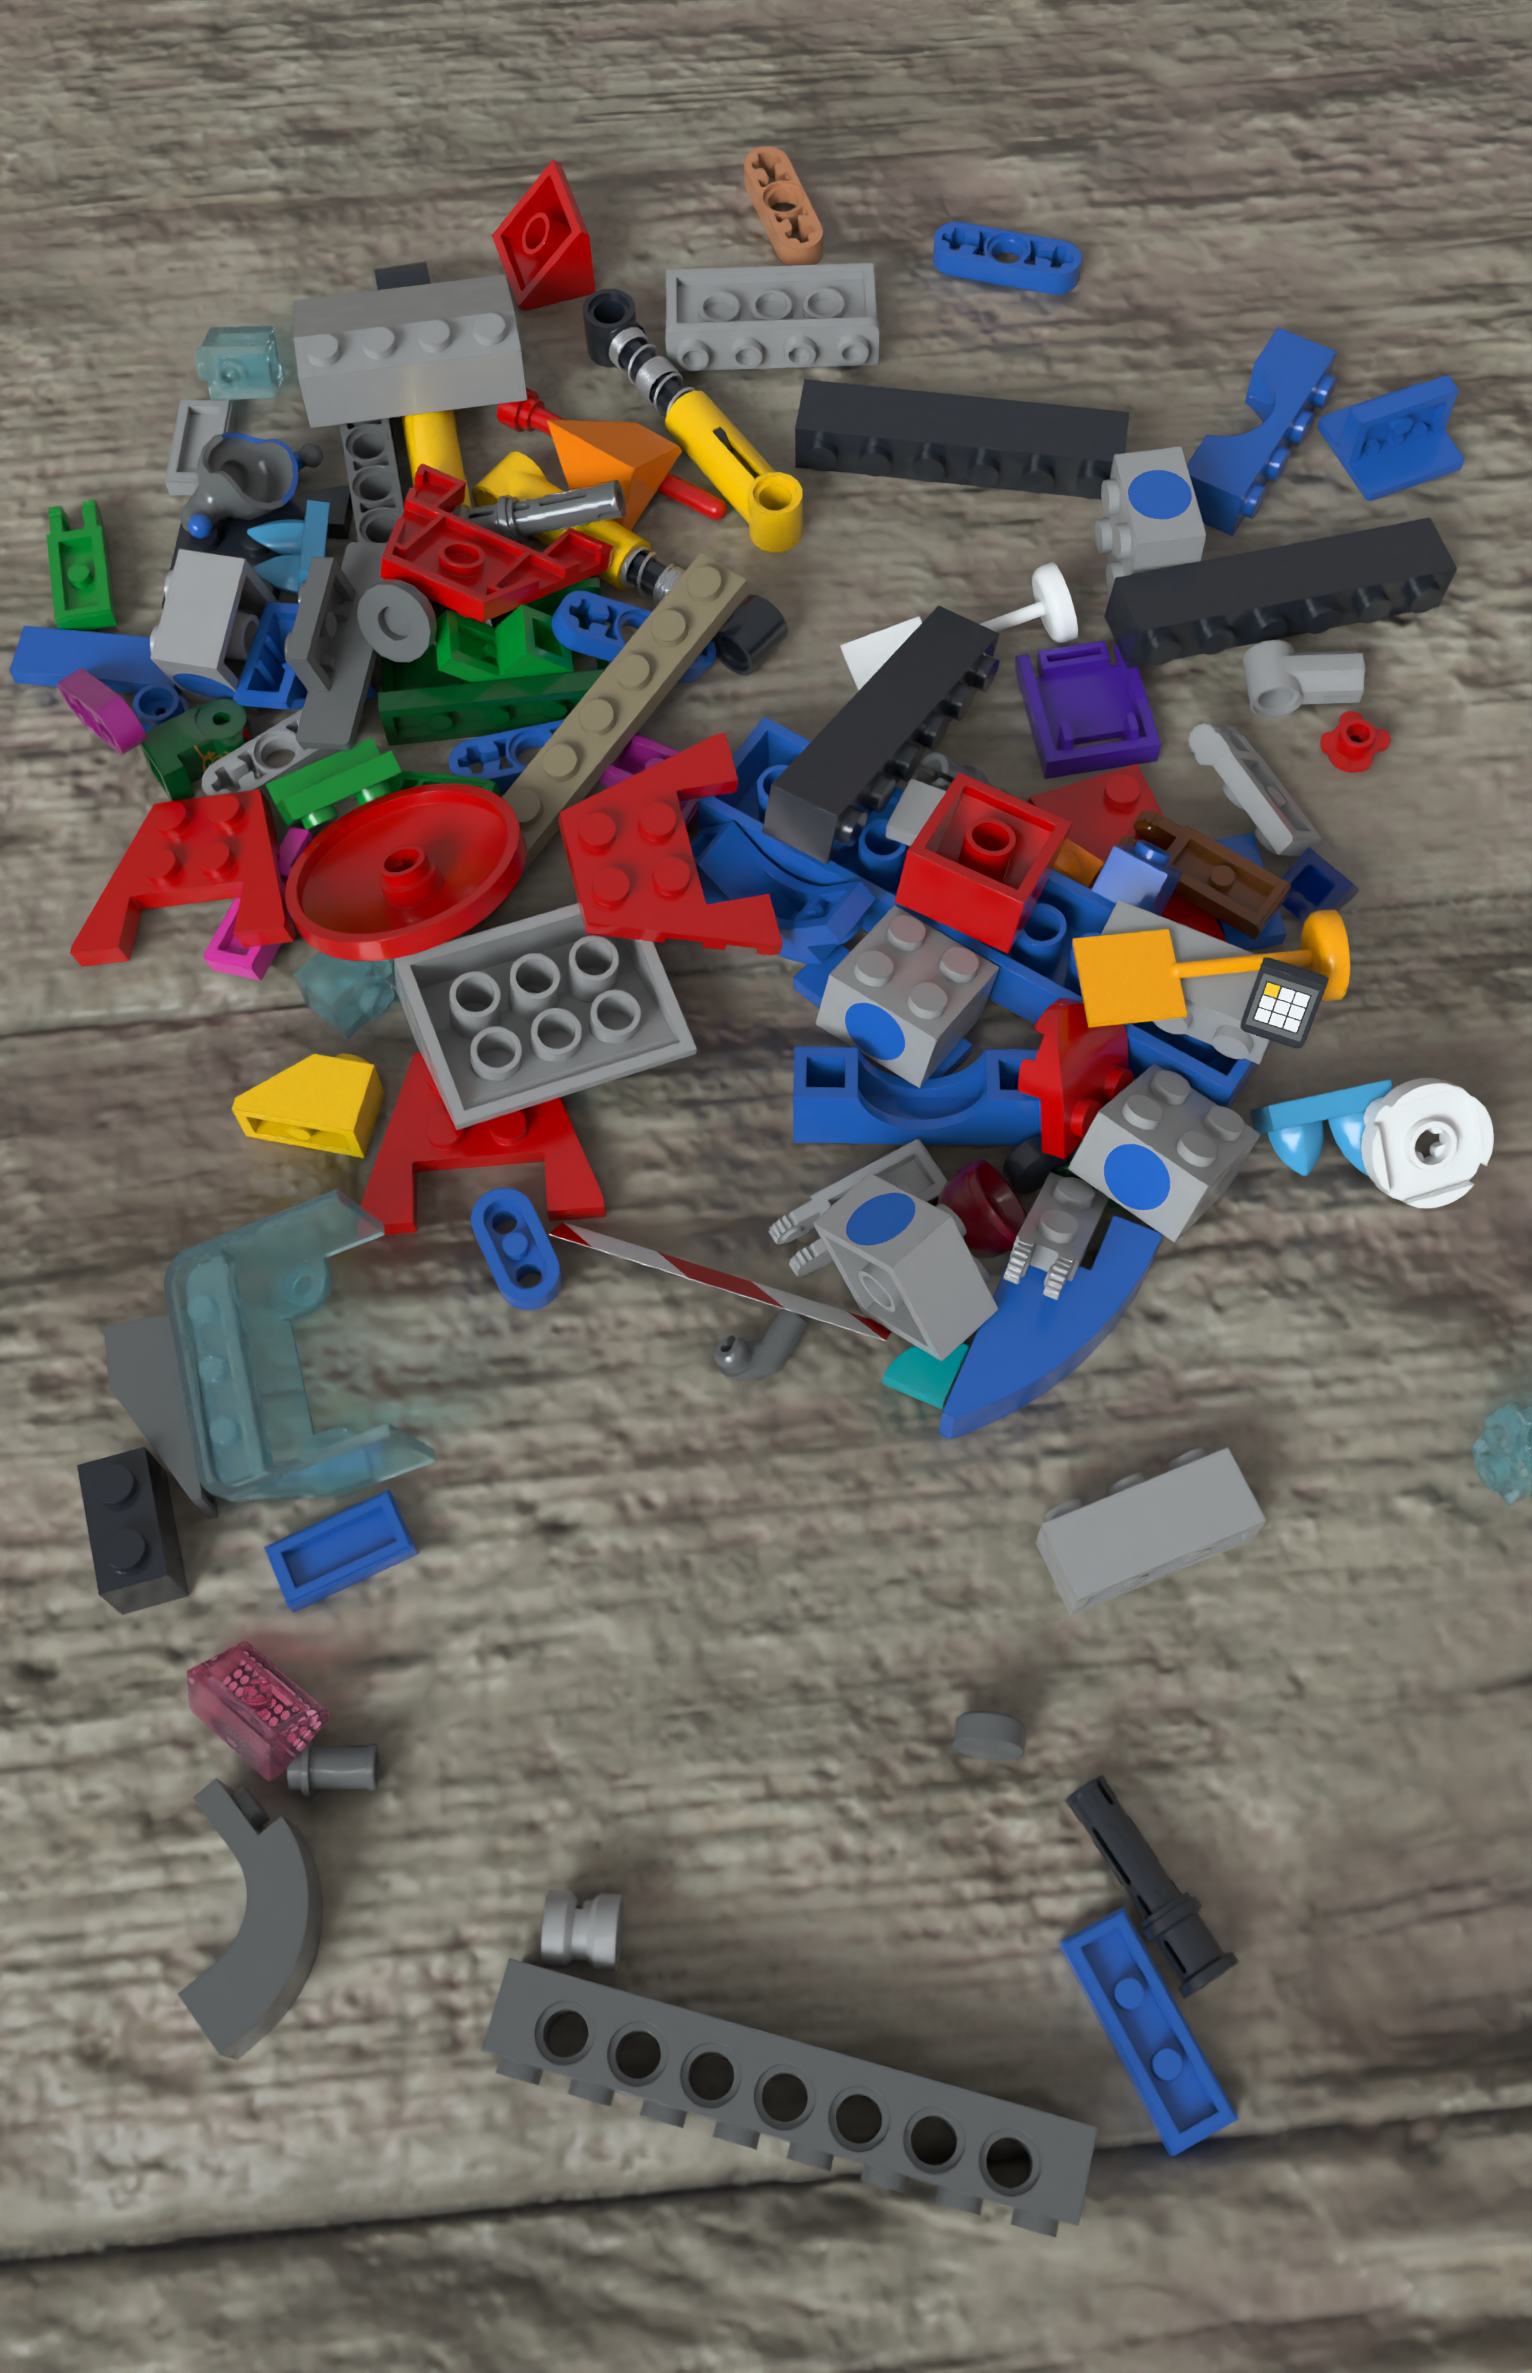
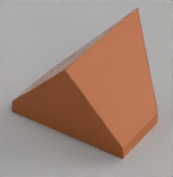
(614, 451)

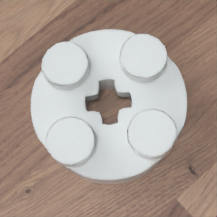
(1397, 1122)

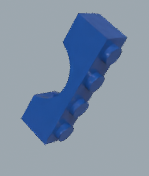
(1283, 391)
(853, 1102)

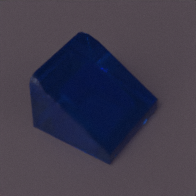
(1316, 886)

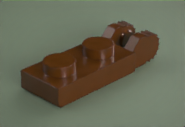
(1214, 875)

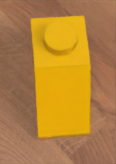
(316, 1105)

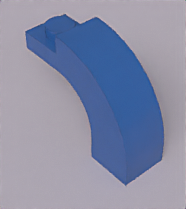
(807, 915)

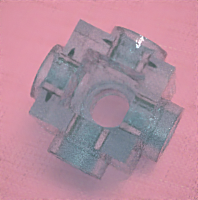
(1505, 1453)

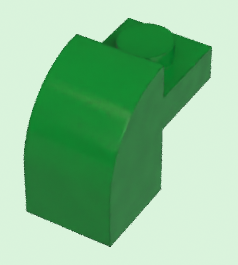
(514, 649)

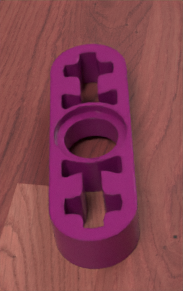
(102, 711)

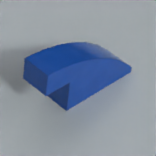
(1042, 1339)

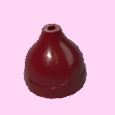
(985, 1207)

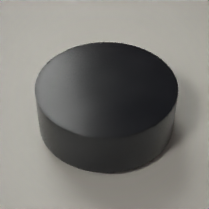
(1029, 1166)

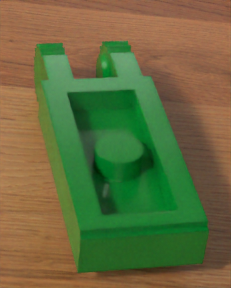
(80, 571)

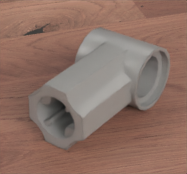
(1284, 680)

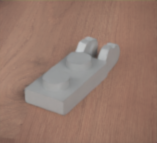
(1254, 788)
(906, 1165)
(1057, 1232)

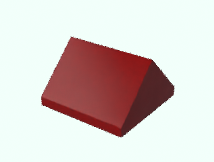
(546, 244)

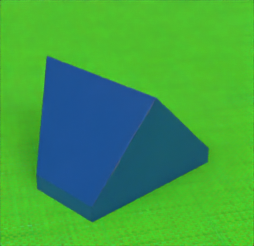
(267, 676)

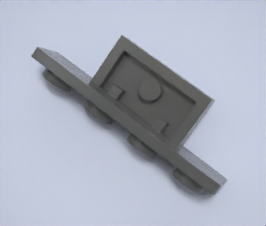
(330, 648)

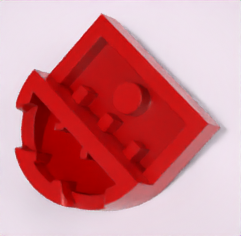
(1073, 1073)

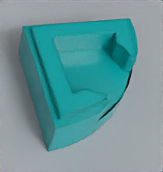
(924, 1375)

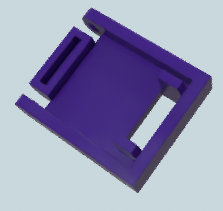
(1086, 702)

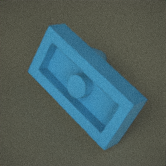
(297, 543)
(1297, 1125)

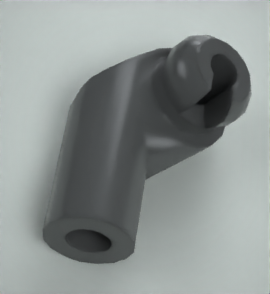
(762, 1357)

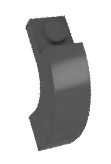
(281, 1929)

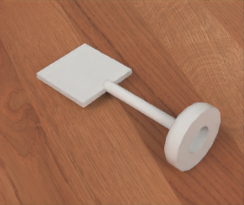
(1052, 604)

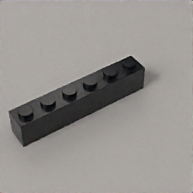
(957, 439)
(1278, 592)
(881, 735)

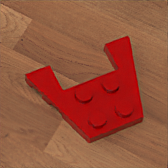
(472, 566)
(189, 856)
(638, 865)
(425, 1139)

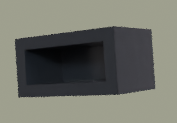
(132, 1531)

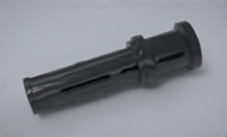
(1168, 1915)

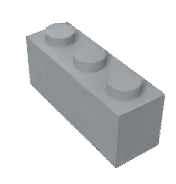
(1212, 1002)
(1148, 1528)

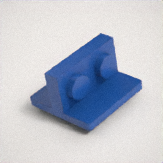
(1395, 438)

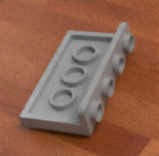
(771, 317)

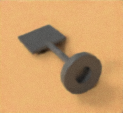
(397, 620)

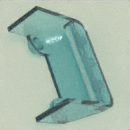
(241, 1363)

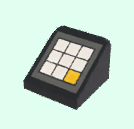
(1283, 1003)

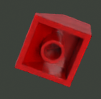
(981, 862)

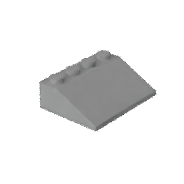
(408, 351)
(537, 1013)

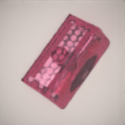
(254, 1708)

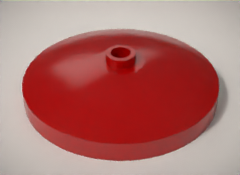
(406, 872)

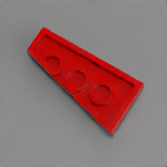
(1103, 814)

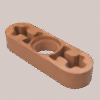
(785, 189)

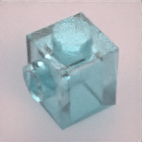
(240, 362)
(347, 990)

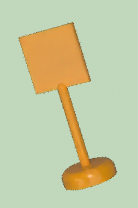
(1138, 978)

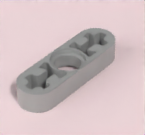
(236, 765)

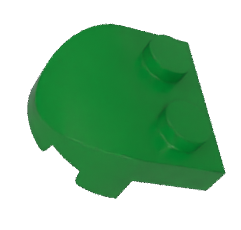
(316, 788)

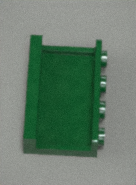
(433, 706)

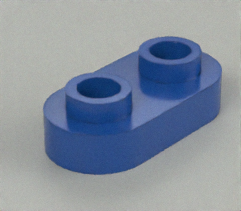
(518, 1252)

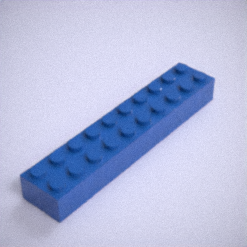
(1041, 960)

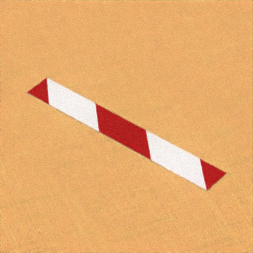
(721, 1280)

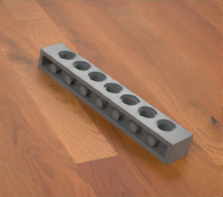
(1055, 2146)

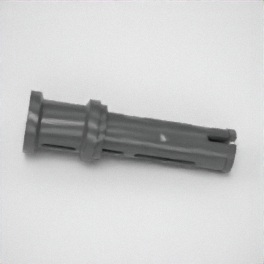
(549, 513)

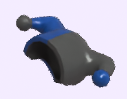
(243, 479)

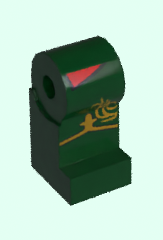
(193, 741)

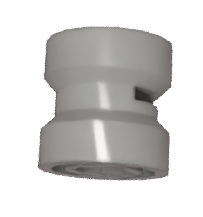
(582, 1931)

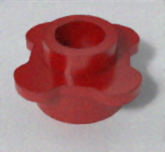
(1352, 755)

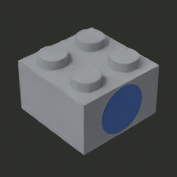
(1149, 514)
(208, 624)
(906, 995)
(1163, 1151)
(907, 1264)

